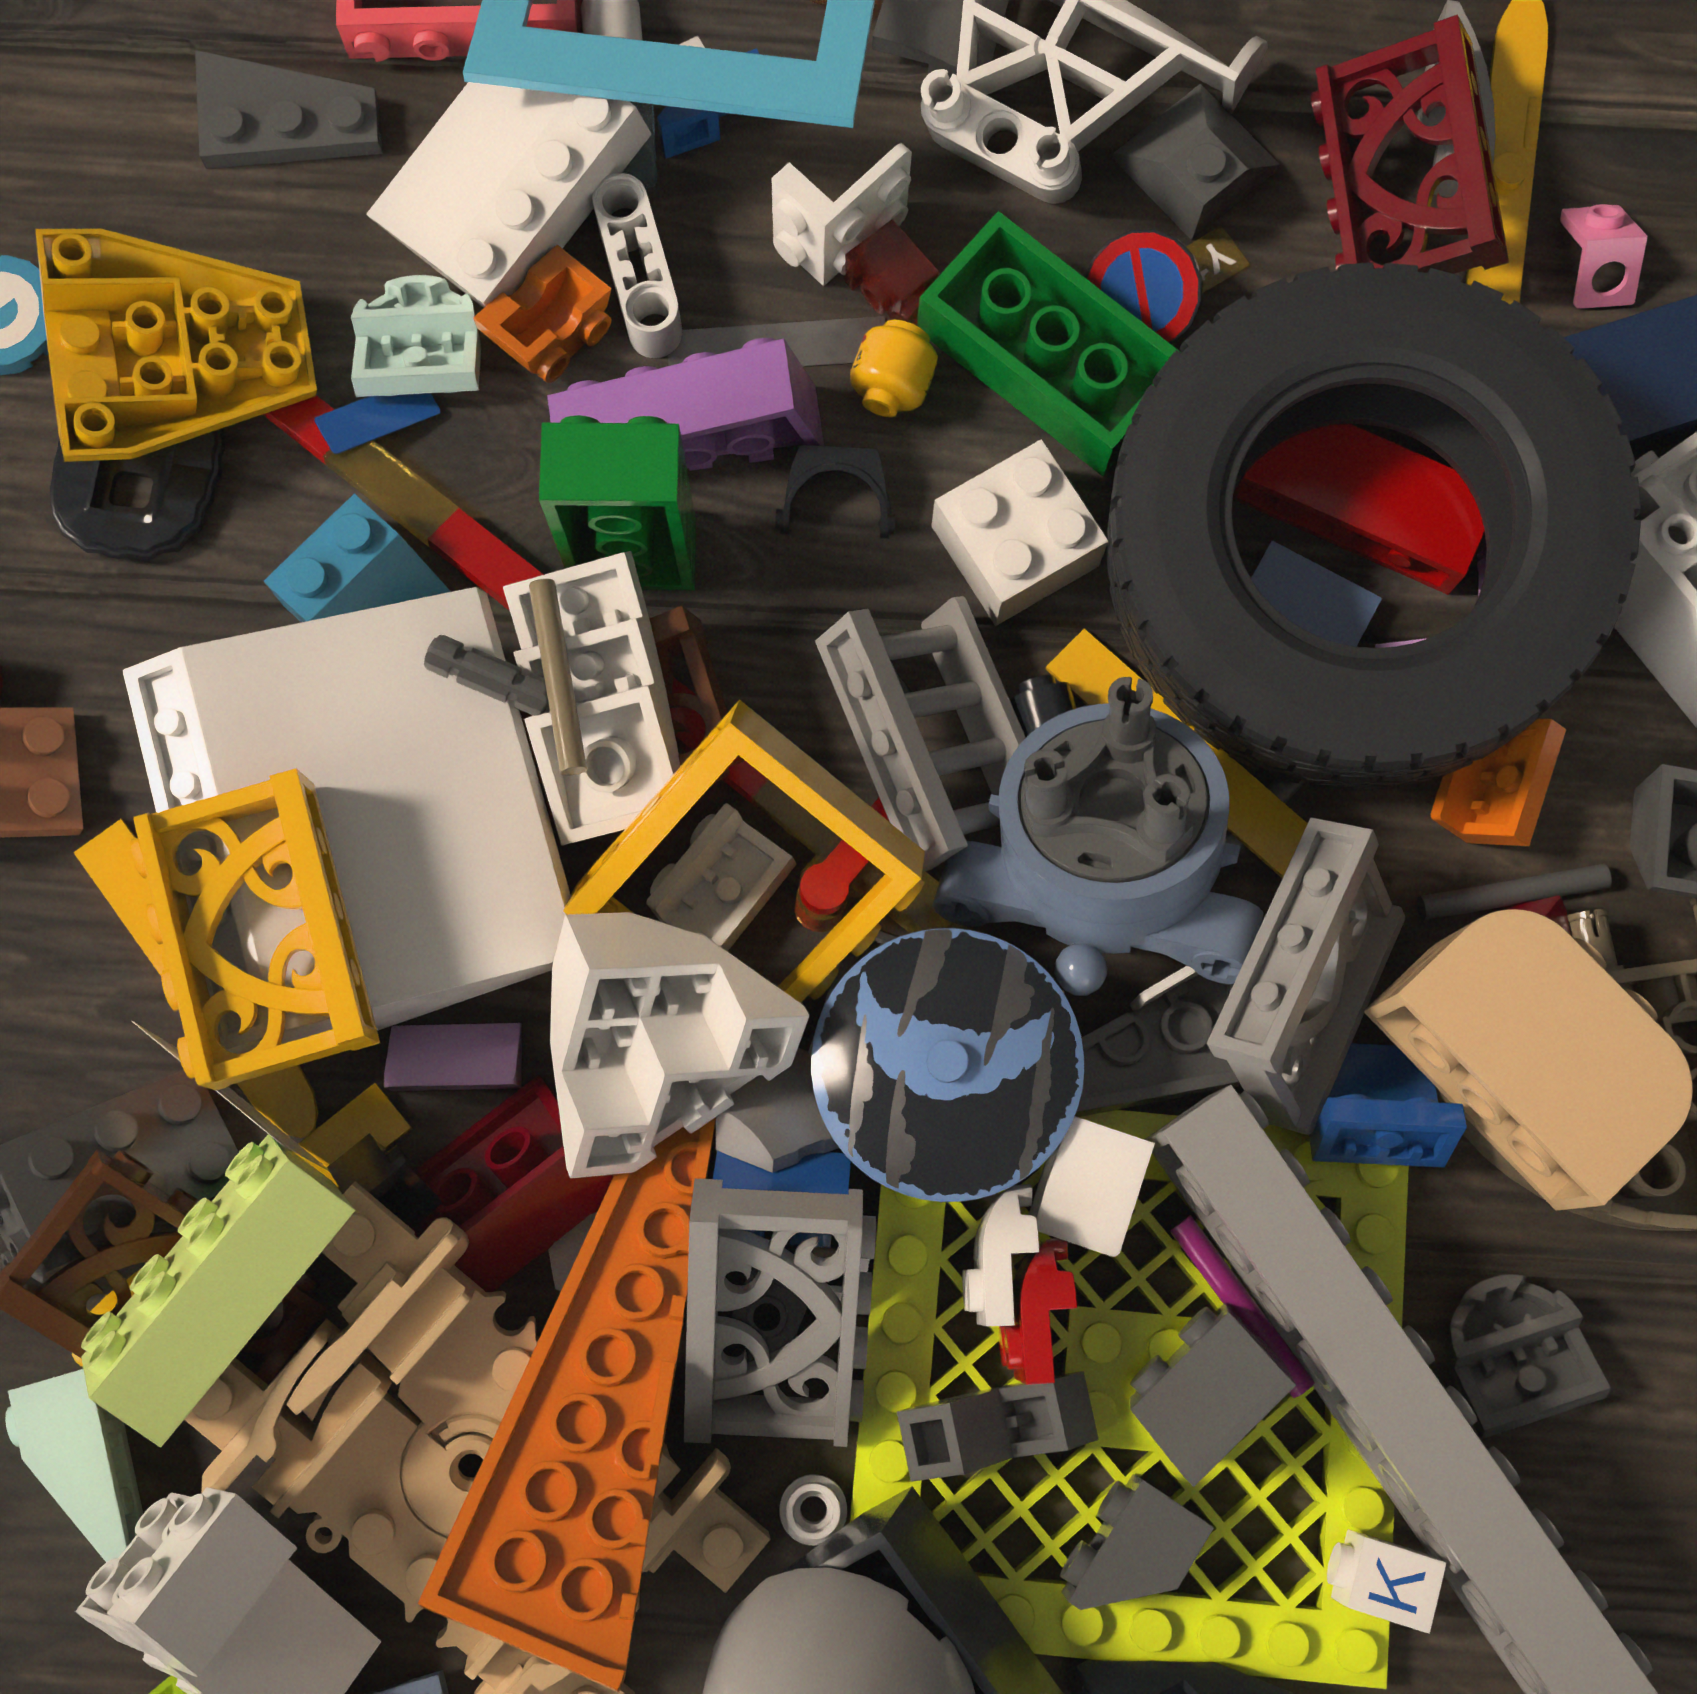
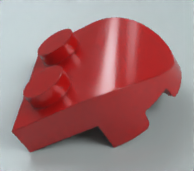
(1036, 1291)

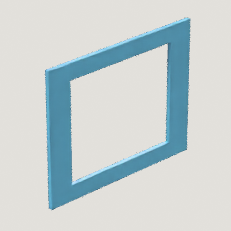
(673, 74)

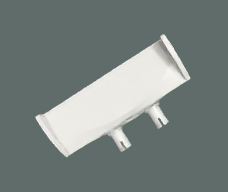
(1048, 162)

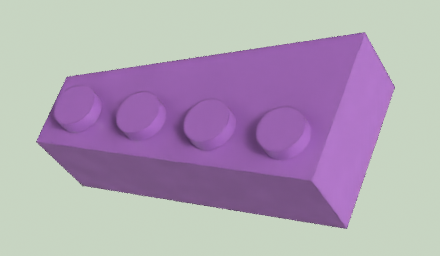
(721, 401)

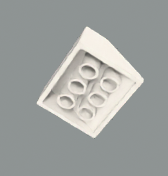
(506, 181)

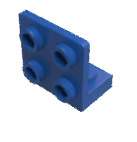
(1385, 1113)

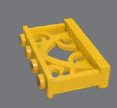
(331, 989)

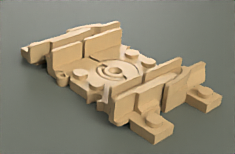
(396, 1477)

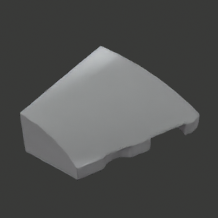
(775, 1120)

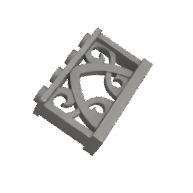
(1309, 975)
(719, 1244)

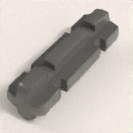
(487, 674)

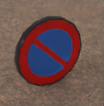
(1151, 279)

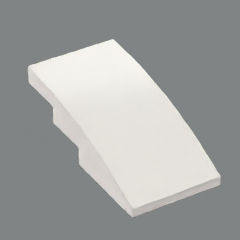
(616, 693)

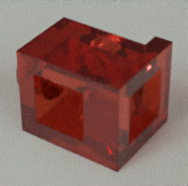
(890, 272)

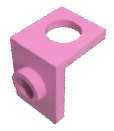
(1605, 237)

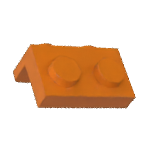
(1502, 793)

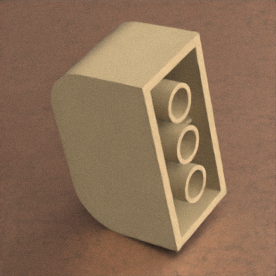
(1541, 1053)

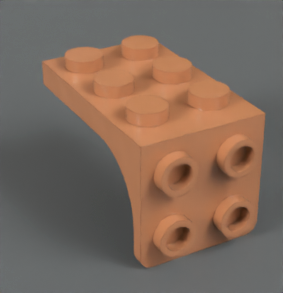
(39, 773)

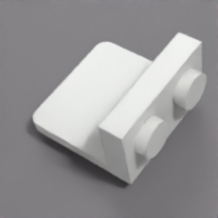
(820, 232)

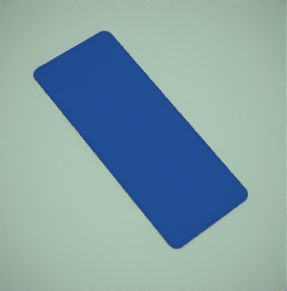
(373, 418)

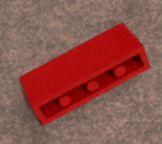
(1370, 501)

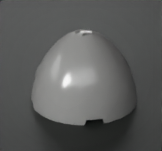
(830, 1637)

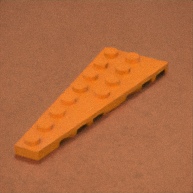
(569, 1484)

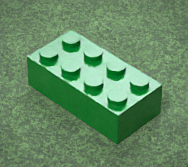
(1044, 339)
(619, 493)

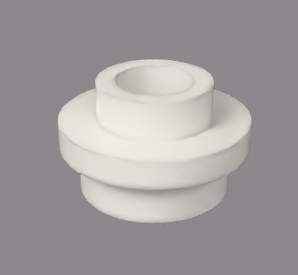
(806, 1531)

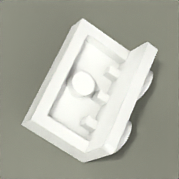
(720, 879)

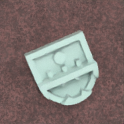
(415, 340)

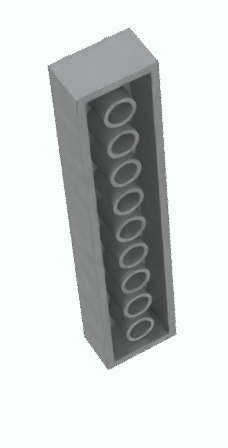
(1392, 1404)

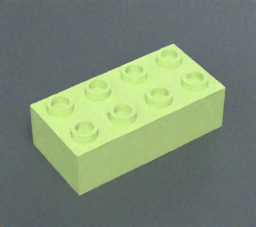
(211, 1288)

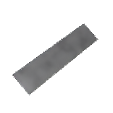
(811, 341)

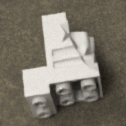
(224, 1605)

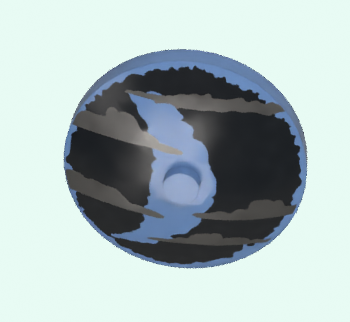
(947, 1065)

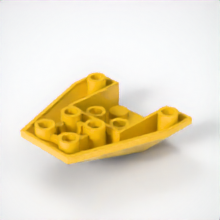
(163, 342)

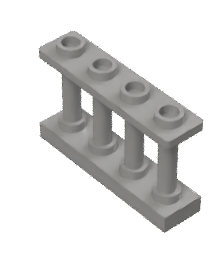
(887, 728)

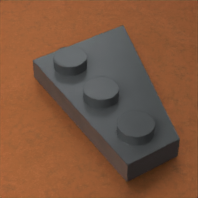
(280, 115)
(1157, 1051)

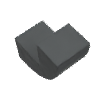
(996, 1425)

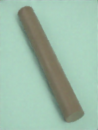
(557, 677)

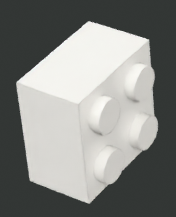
(1018, 532)

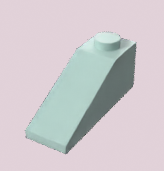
(78, 1458)

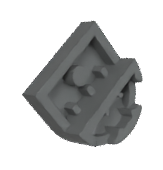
(1520, 1354)

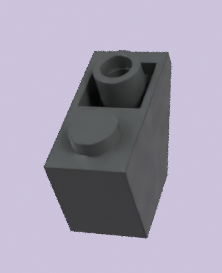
(1137, 1550)

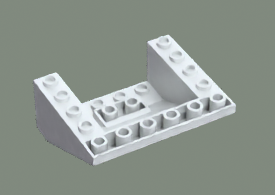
(416, 785)

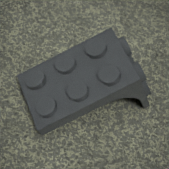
(163, 1125)

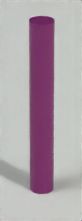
(1234, 1294)

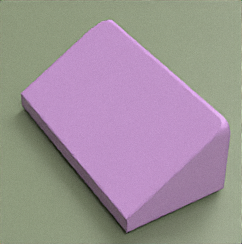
(454, 1057)

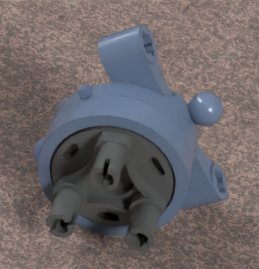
(1110, 845)

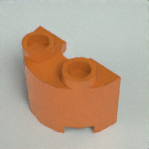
(549, 315)

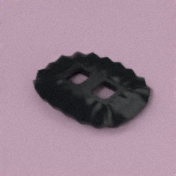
(179, 498)

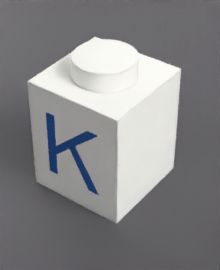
(1385, 1580)

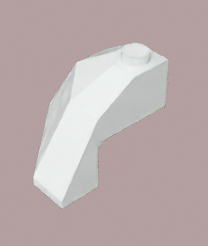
(654, 1036)

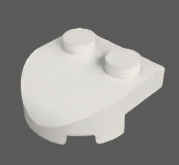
(999, 1235)

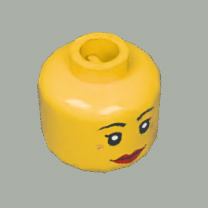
(893, 368)

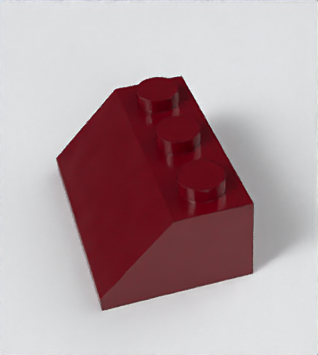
(510, 1186)

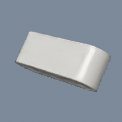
(635, 233)

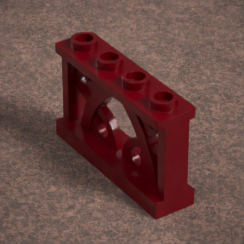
(1448, 84)

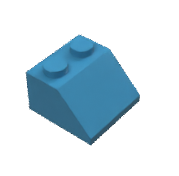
(351, 567)

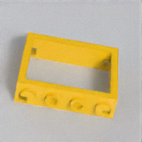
(811, 786)

